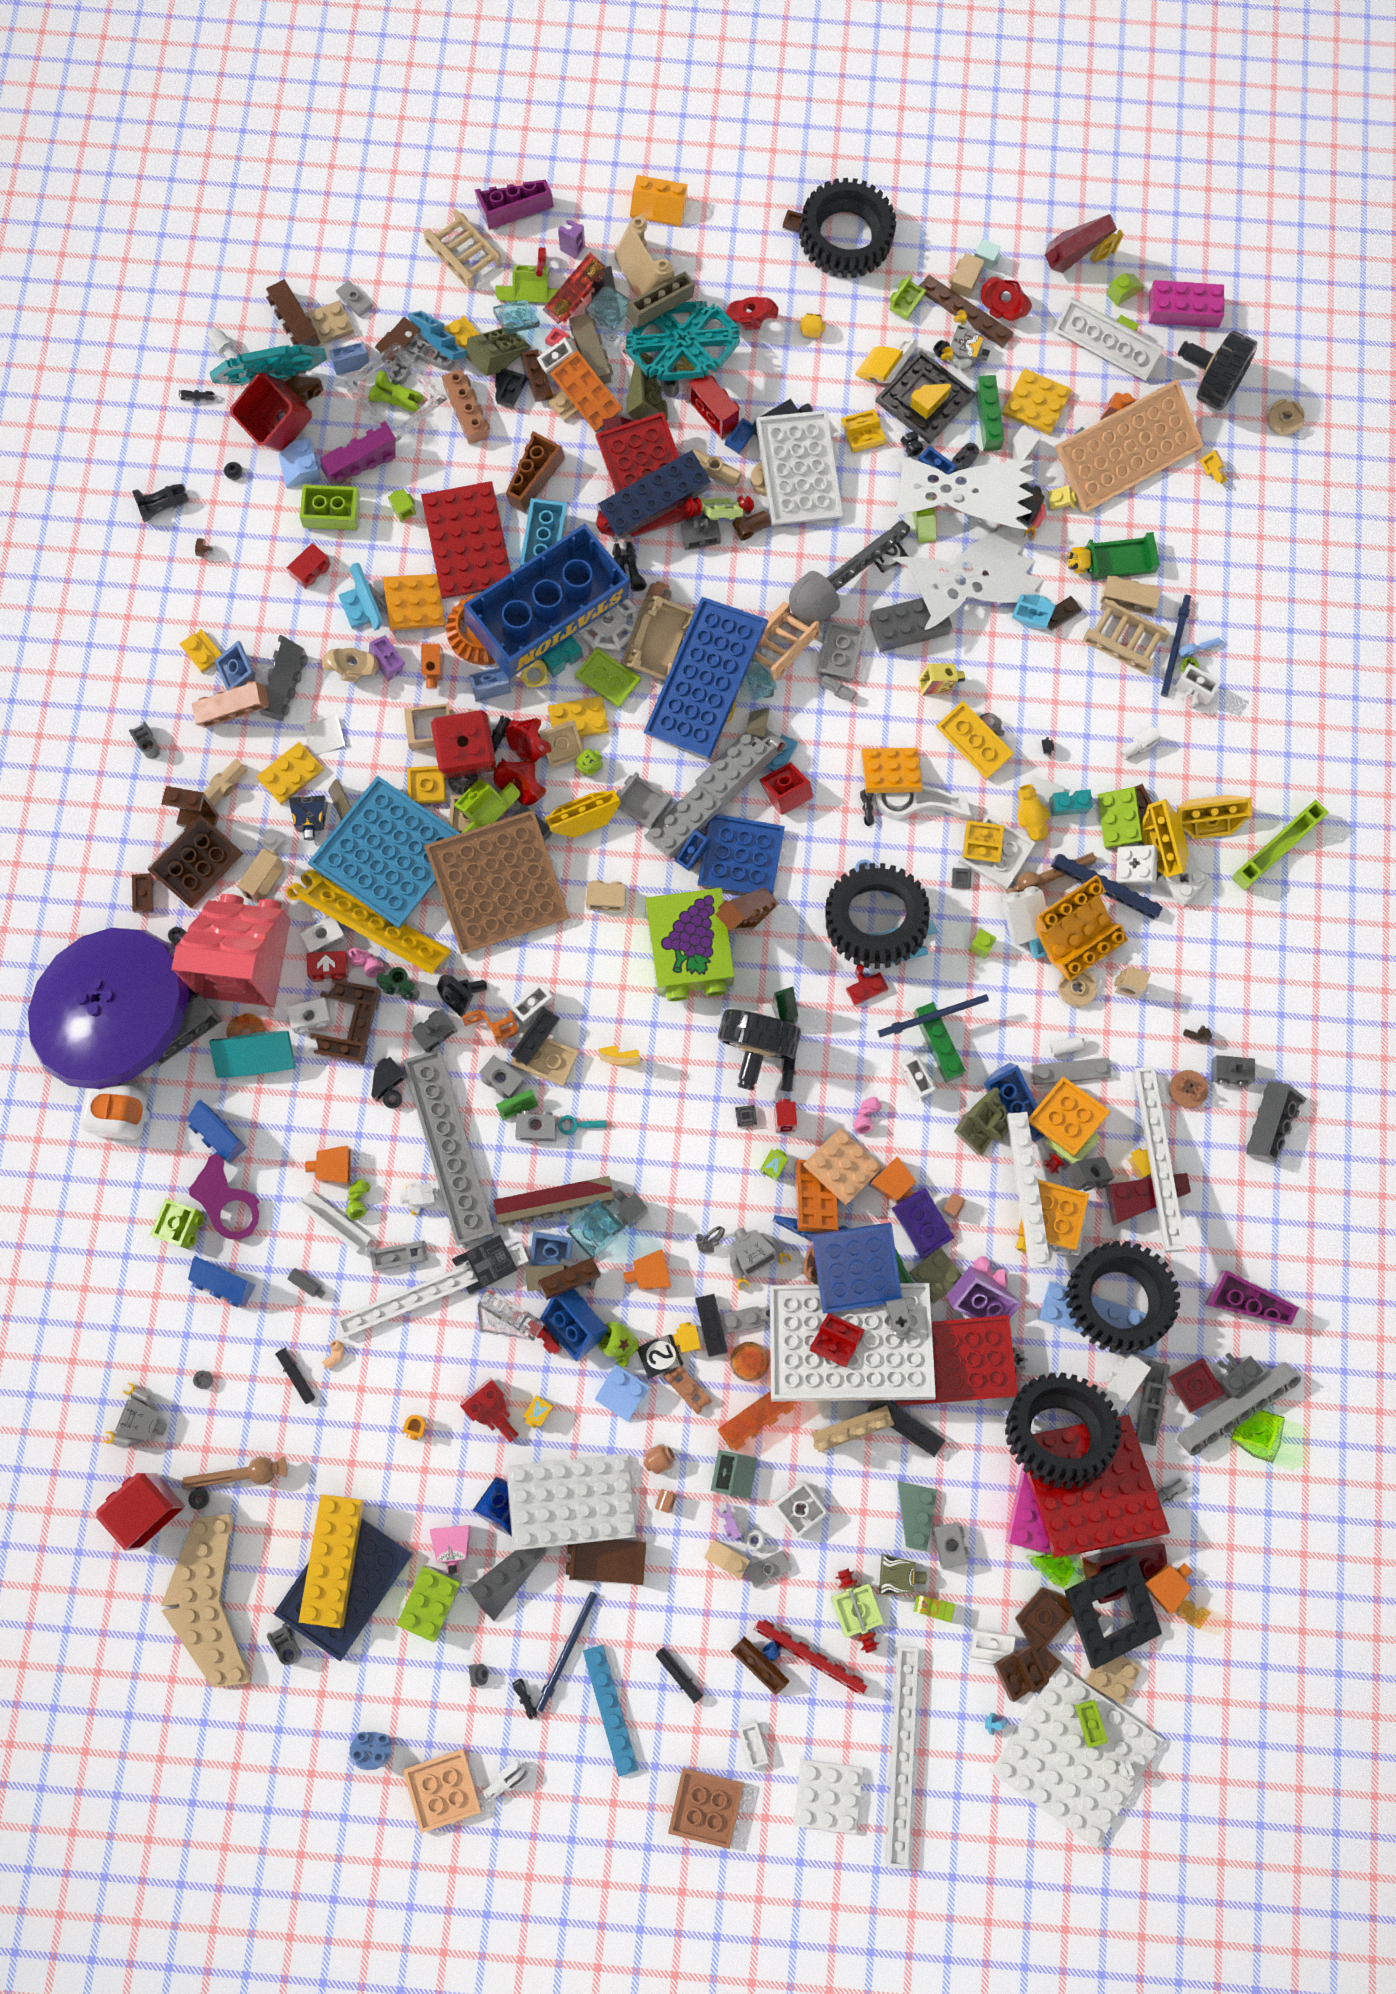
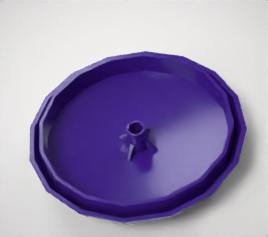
(106, 1008)

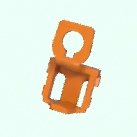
(498, 1034)

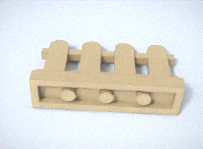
(852, 1428)

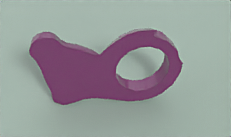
(213, 1193)

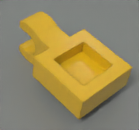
(1212, 465)

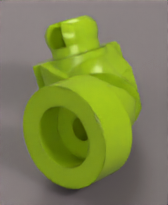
(357, 1209)

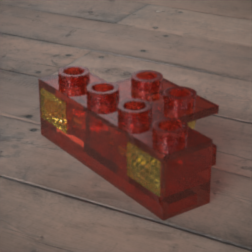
(576, 286)

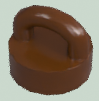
(200, 547)

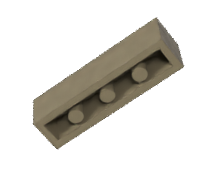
(660, 299)
(589, 345)

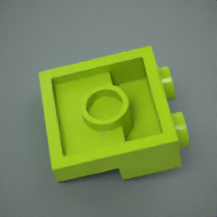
(177, 1224)

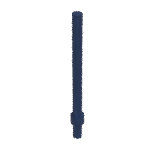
(1183, 613)
(897, 1027)
(548, 1690)

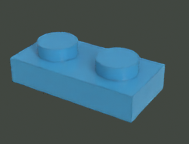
(784, 757)

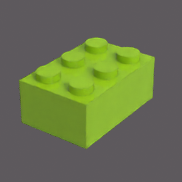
(330, 507)
(429, 1603)

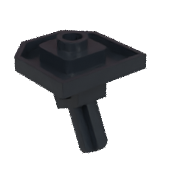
(458, 993)

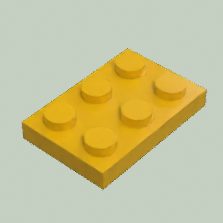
(587, 714)
(290, 773)

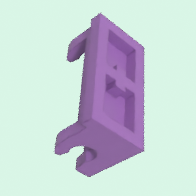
(572, 240)
(387, 656)

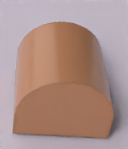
(954, 1205)
(665, 1501)

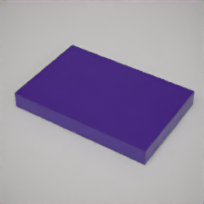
(922, 1222)

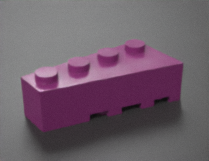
(1243, 1297)

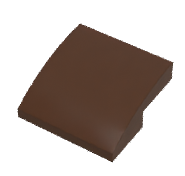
(1021, 1673)

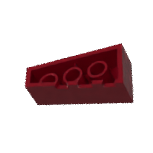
(1138, 1196)

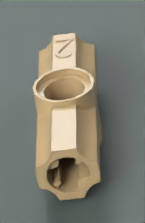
(723, 472)
(224, 783)

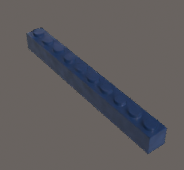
(1113, 889)

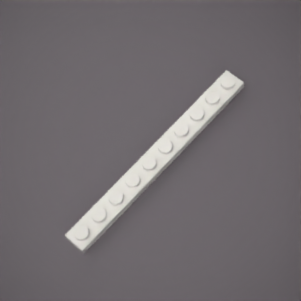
(1159, 1160)
(416, 1297)
(902, 1758)

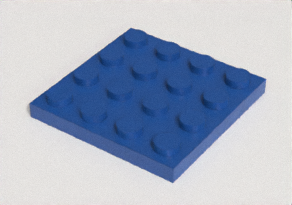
(741, 855)
(856, 1267)

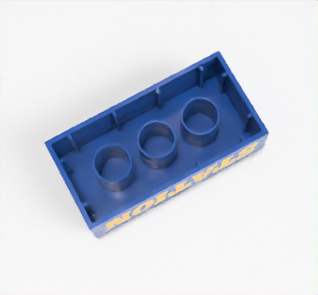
(546, 600)

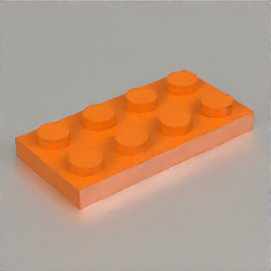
(586, 390)
(814, 1202)

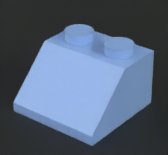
(299, 463)
(622, 1393)

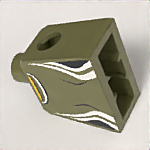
(899, 1575)

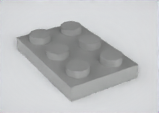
(840, 651)

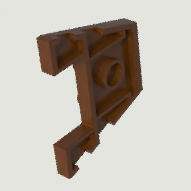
(1041, 1621)

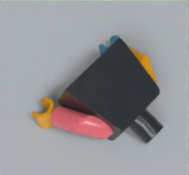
(1036, 505)

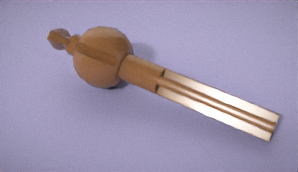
(1031, 878)
(260, 1471)

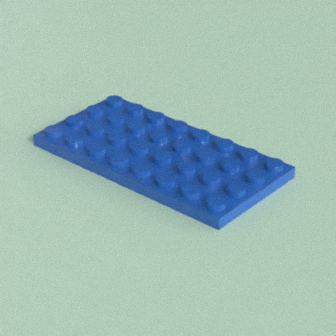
(706, 677)

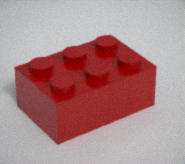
(714, 405)

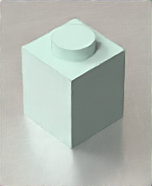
(989, 253)

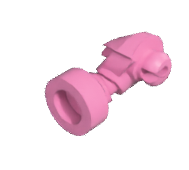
(360, 957)
(863, 1123)
(984, 1265)

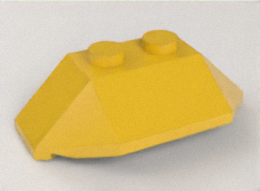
(583, 814)
(1214, 815)
(1164, 830)

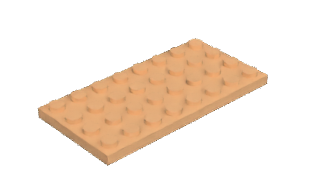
(1129, 446)

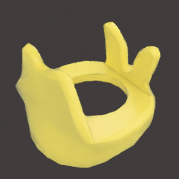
(544, 677)

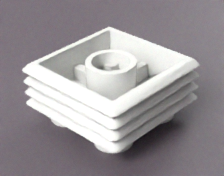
(1141, 875)
(1183, 891)
(813, 1509)

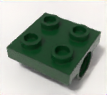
(390, 984)

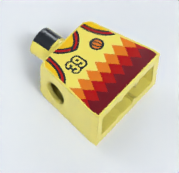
(939, 678)

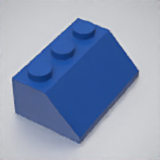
(215, 1132)
(220, 1282)
(573, 1323)

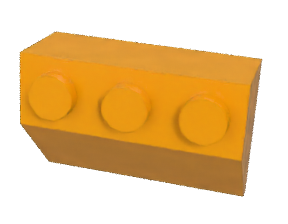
(659, 200)

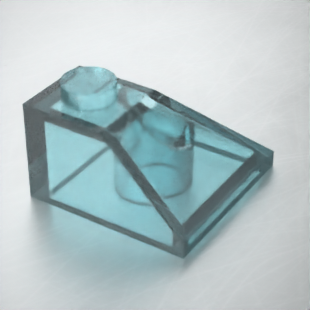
(759, 682)

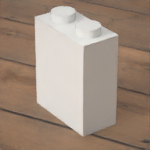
(1021, 913)

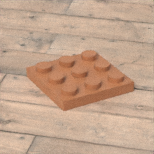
(705, 1808)

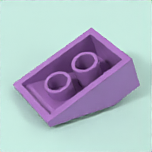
(981, 1296)

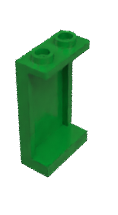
(1123, 557)

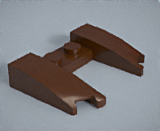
(366, 1002)

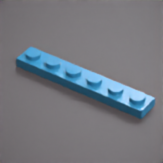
(610, 1710)

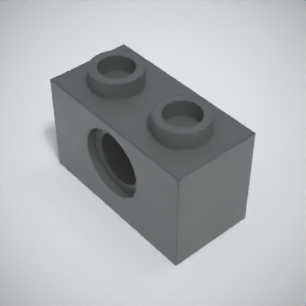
(1090, 1174)

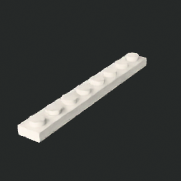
(1028, 1191)

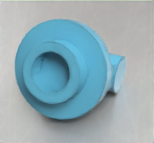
(992, 1724)

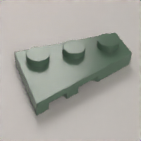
(917, 1511)

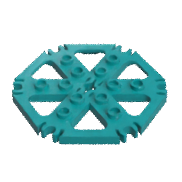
(692, 332)
(277, 361)

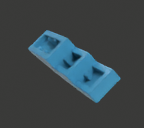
(434, 333)

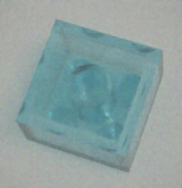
(595, 1229)

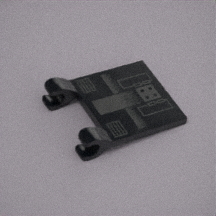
(489, 1262)

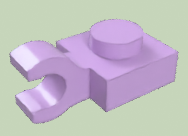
(731, 1527)

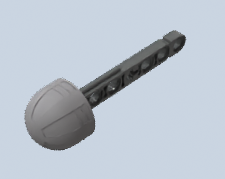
(816, 596)

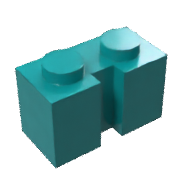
(566, 652)
(1064, 804)

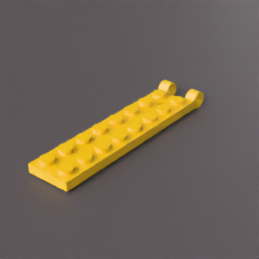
(351, 912)

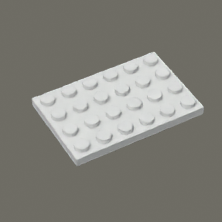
(799, 467)
(570, 1502)

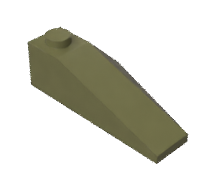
(644, 393)

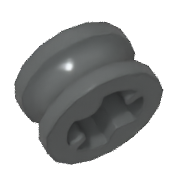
(199, 1374)

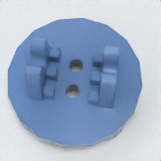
(379, 1752)

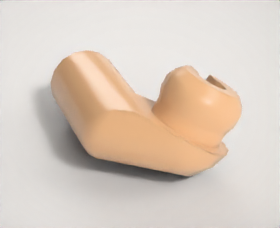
(336, 1354)

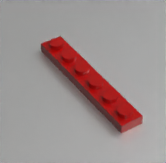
(817, 1660)

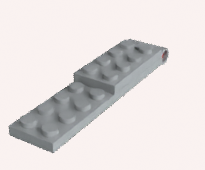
(715, 790)

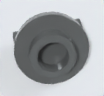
(478, 1674)

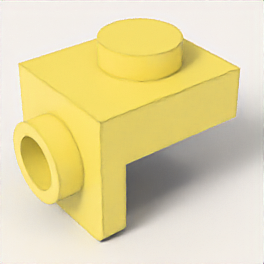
(1062, 497)

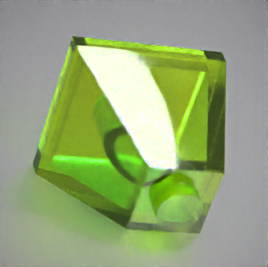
(1260, 1435)
(1056, 1570)

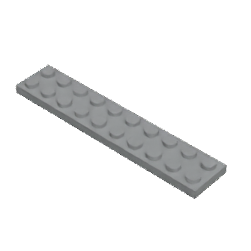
(448, 1147)

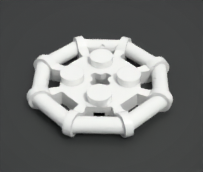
(613, 629)

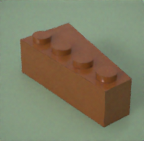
(534, 470)
(747, 910)

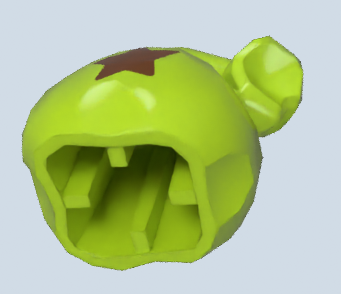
(619, 1343)

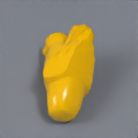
(1032, 813)

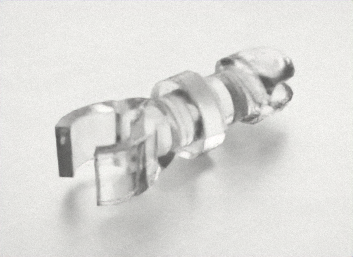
(618, 341)

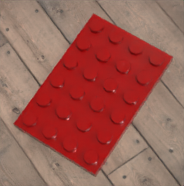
(635, 452)
(466, 538)
(971, 1360)

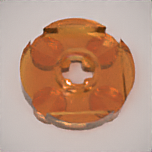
(244, 1022)

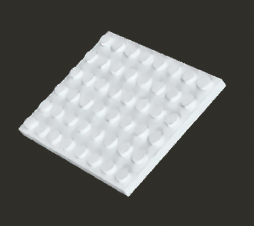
(879, 1367)

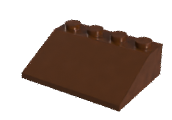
(195, 860)

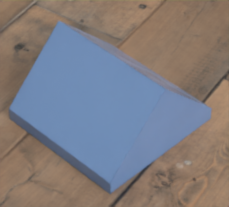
(349, 358)
(235, 667)
(489, 684)
(550, 1249)

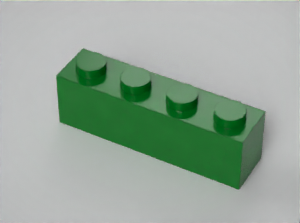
(989, 413)
(940, 1045)

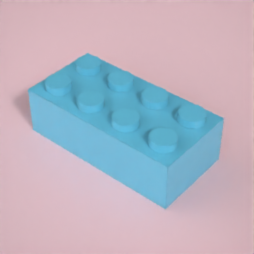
(544, 527)

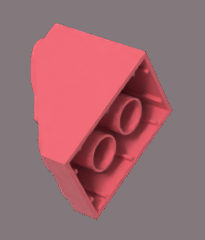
(234, 951)

